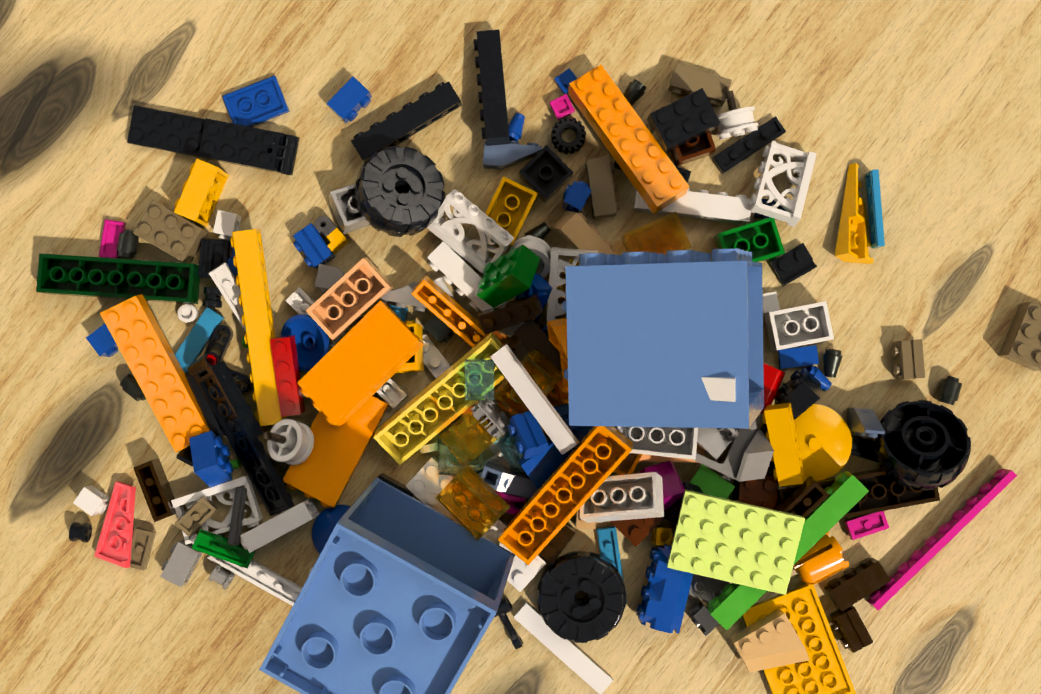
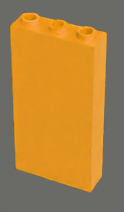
(360, 364)
(336, 453)

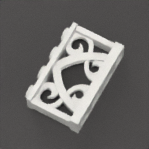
(802, 168)
(487, 228)
(556, 266)
(219, 492)

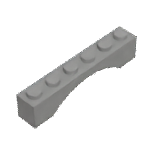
(329, 275)

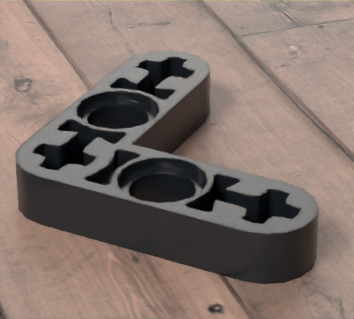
(216, 336)

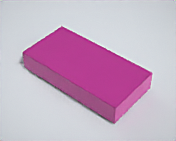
(110, 238)

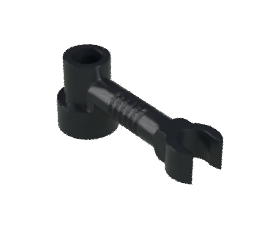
(505, 607)

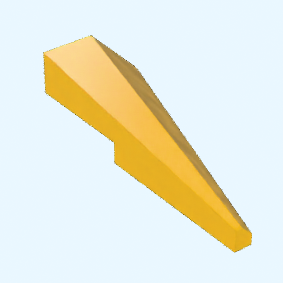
(852, 232)

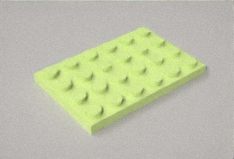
(735, 542)

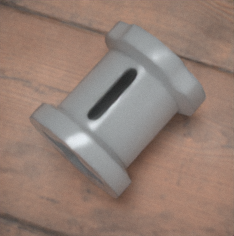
(221, 577)

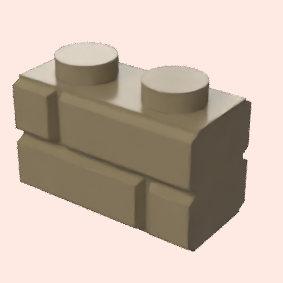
(908, 359)

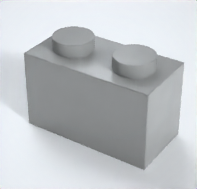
(181, 563)

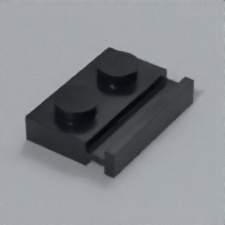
(212, 255)
(793, 264)

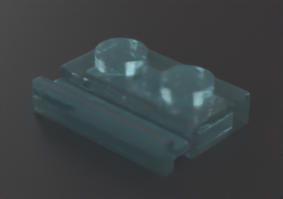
(479, 379)

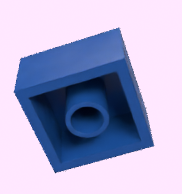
(211, 459)

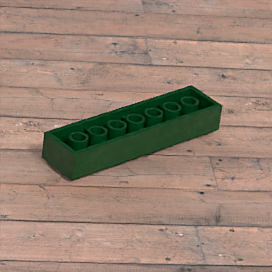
(118, 278)

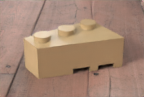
(580, 234)

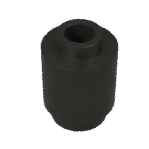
(127, 244)
(132, 388)
(949, 390)

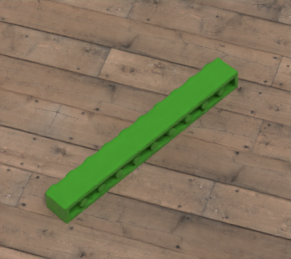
(842, 496)

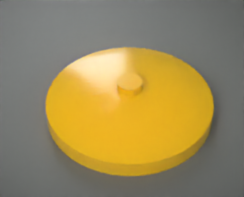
(823, 441)

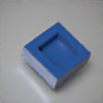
(564, 79)

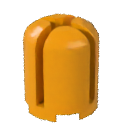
(821, 561)

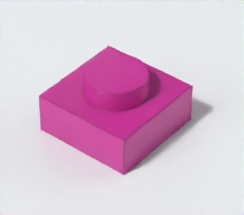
(562, 107)

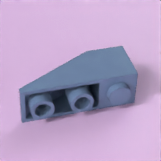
(507, 155)
(864, 422)
(508, 481)

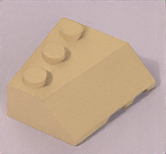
(769, 643)

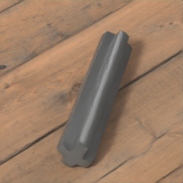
(237, 516)

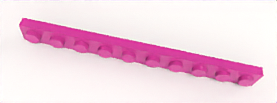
(945, 534)

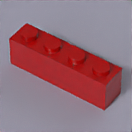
(287, 375)

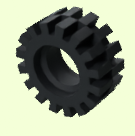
(574, 125)

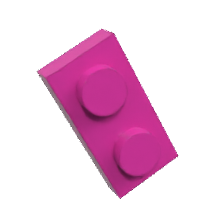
(866, 524)

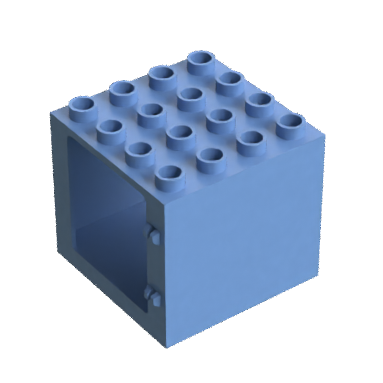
(656, 325)
(390, 602)

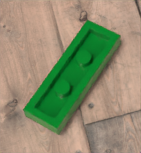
(218, 547)

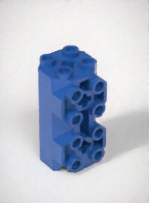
(665, 593)

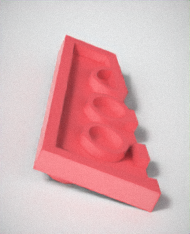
(117, 530)

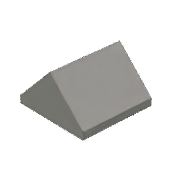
(755, 459)

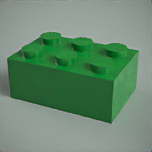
(757, 237)
(508, 276)

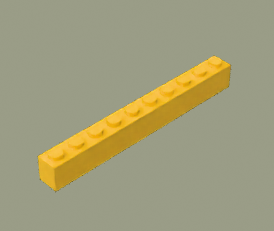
(258, 322)

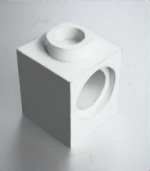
(226, 224)
(92, 500)

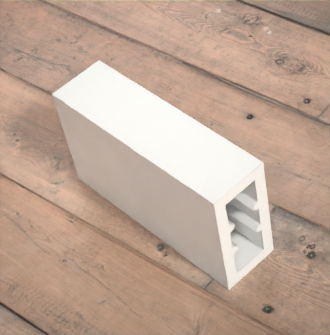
(279, 525)

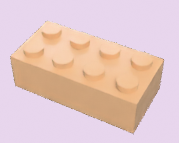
(349, 298)

